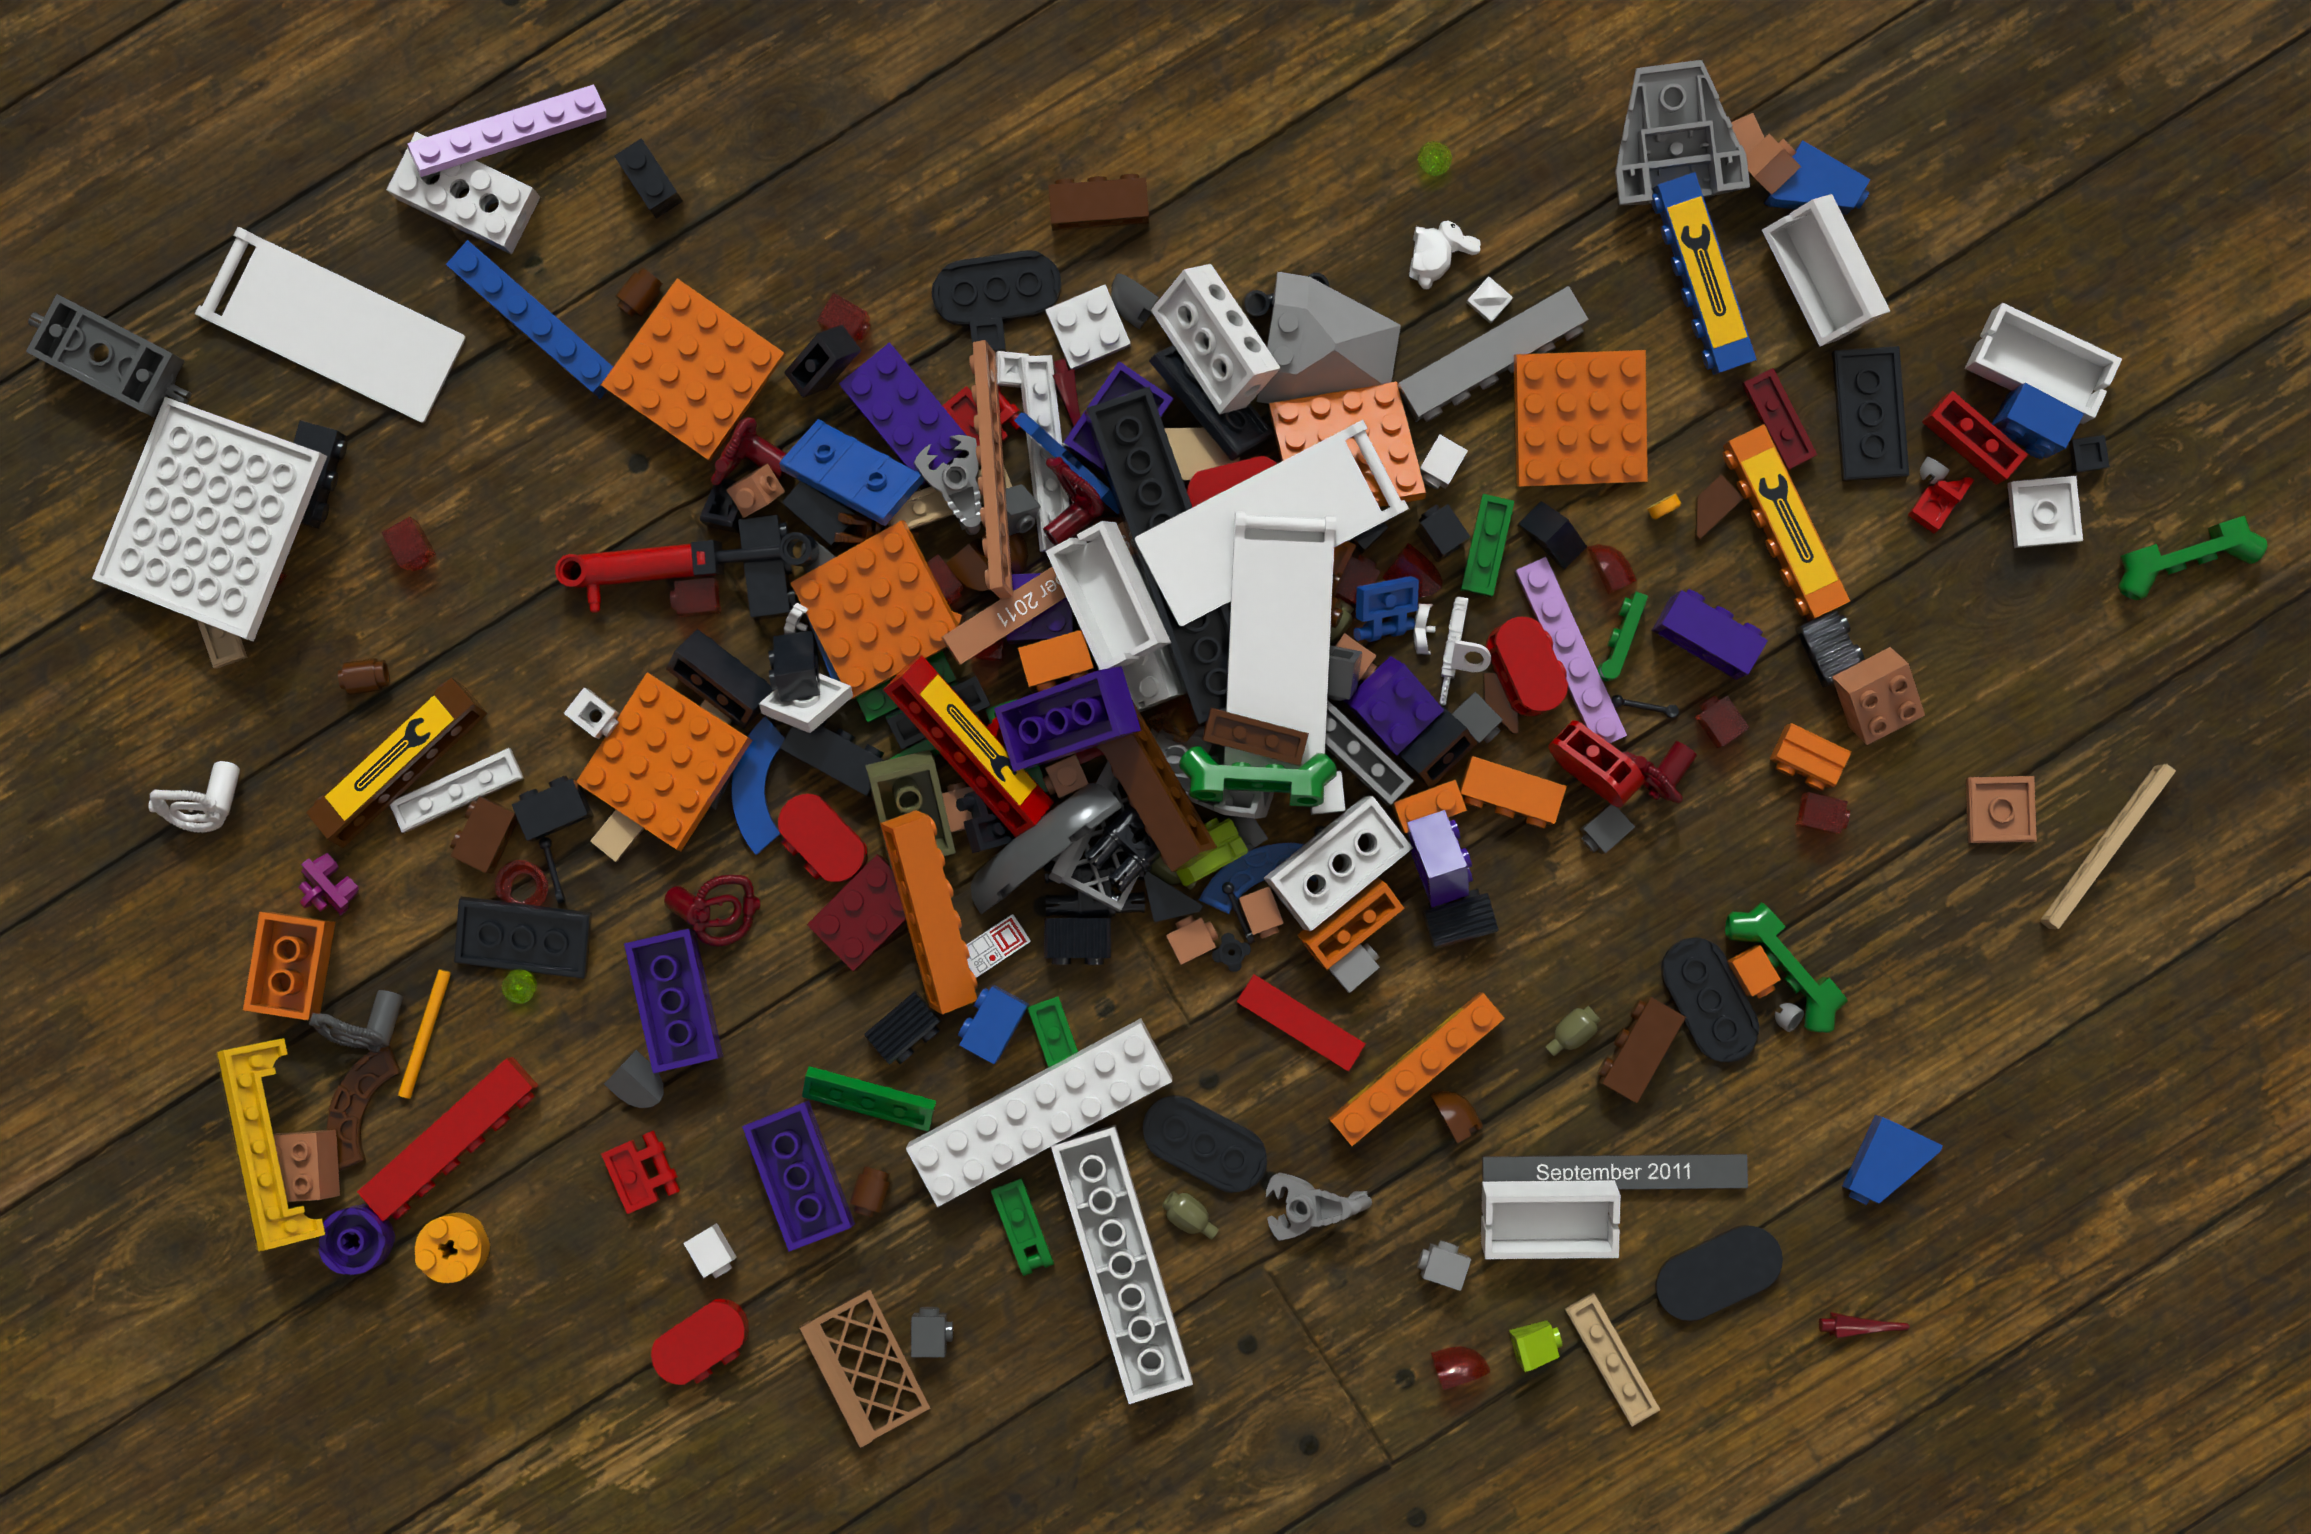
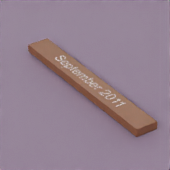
(1008, 613)

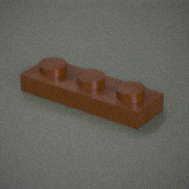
(1255, 736)

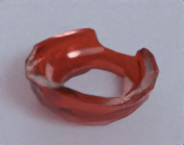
(505, 877)

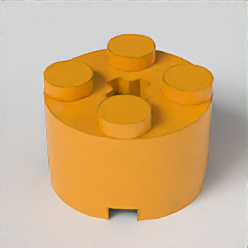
(435, 1257)

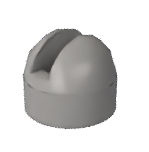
(1933, 468)
(1789, 1017)

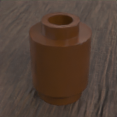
(638, 293)
(364, 676)
(870, 1191)

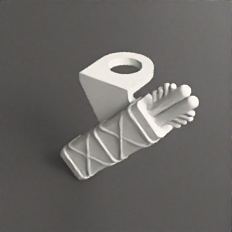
(1456, 649)

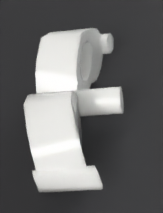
(792, 622)
(1420, 629)

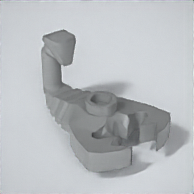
(956, 482)
(1310, 1206)

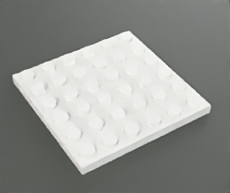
(209, 518)

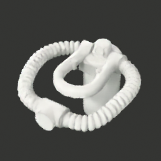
(214, 804)

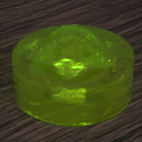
(1434, 158)
(519, 986)

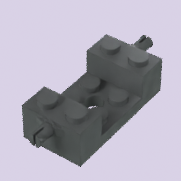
(132, 373)

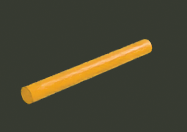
(424, 1034)

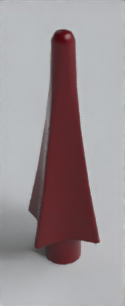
(1066, 387)
(1845, 1325)

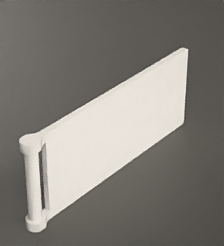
(334, 327)
(1195, 549)
(1280, 631)

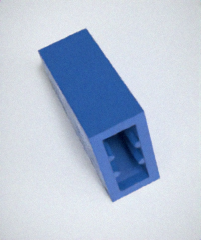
(1820, 177)
(1887, 1160)

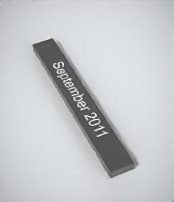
(1628, 1171)

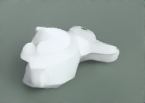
(1435, 249)

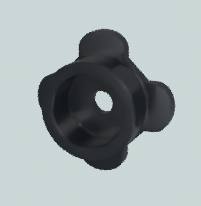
(1229, 942)

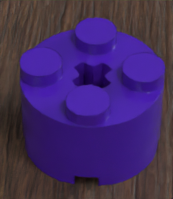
(374, 1242)

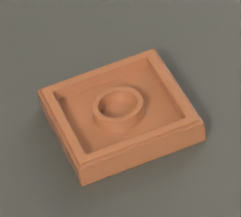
(2001, 809)

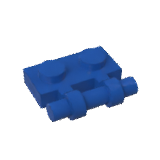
(1384, 600)

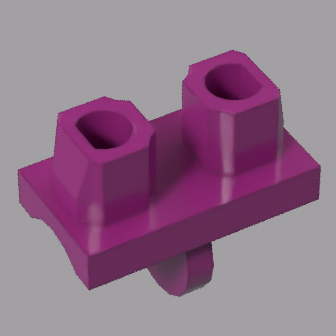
(317, 873)

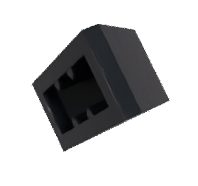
(720, 509)
(1553, 534)
(1167, 901)

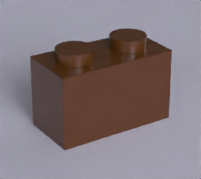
(484, 835)

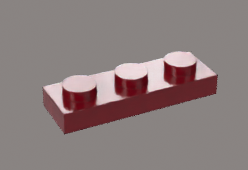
(1779, 418)

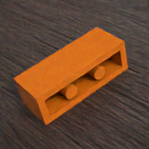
(1511, 792)
(1351, 923)

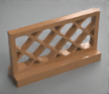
(838, 1381)

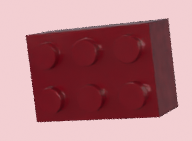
(861, 915)

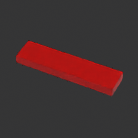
(1301, 1022)

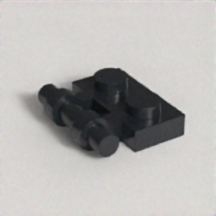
(985, 829)

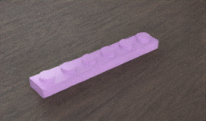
(506, 130)
(1569, 647)

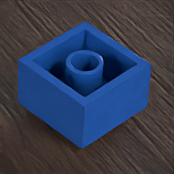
(2037, 421)
(993, 1024)

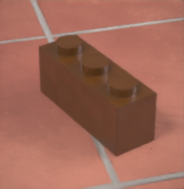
(1098, 202)
(1640, 1048)

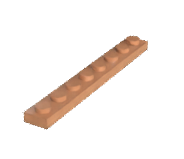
(992, 481)

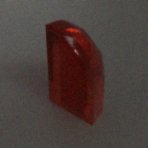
(1415, 564)
(1612, 567)
(1459, 1366)

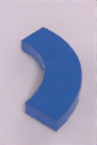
(1058, 450)
(749, 786)
(1246, 873)

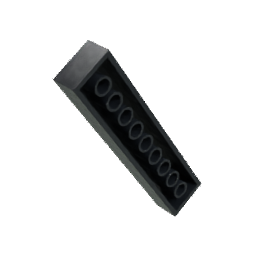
(1147, 494)

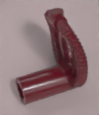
(747, 445)
(1083, 510)
(1668, 774)
(697, 912)

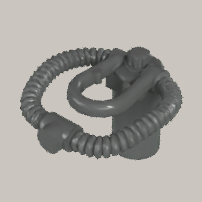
(378, 1030)

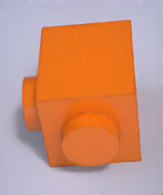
(1754, 971)

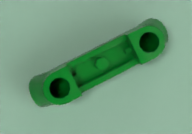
(2229, 536)
(1303, 784)
(1822, 997)

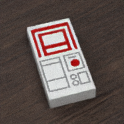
(996, 945)

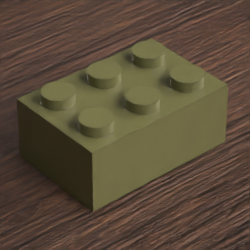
(907, 786)

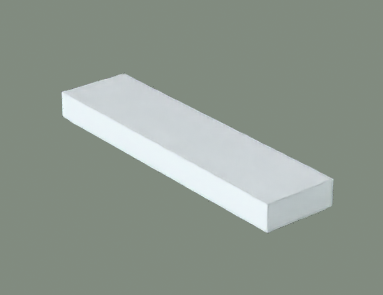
(456, 790)

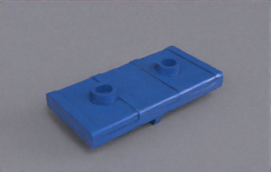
(851, 472)

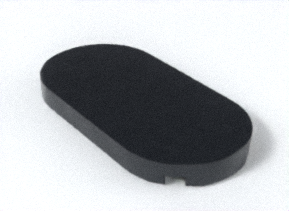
(996, 286)
(1710, 999)
(1204, 1143)
(1718, 1272)

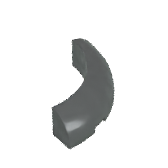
(1041, 844)

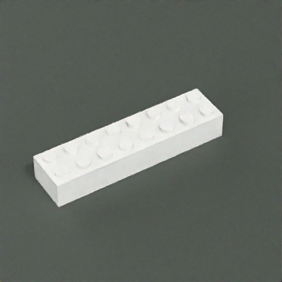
(1039, 1112)
(1122, 1264)

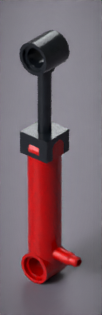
(670, 562)

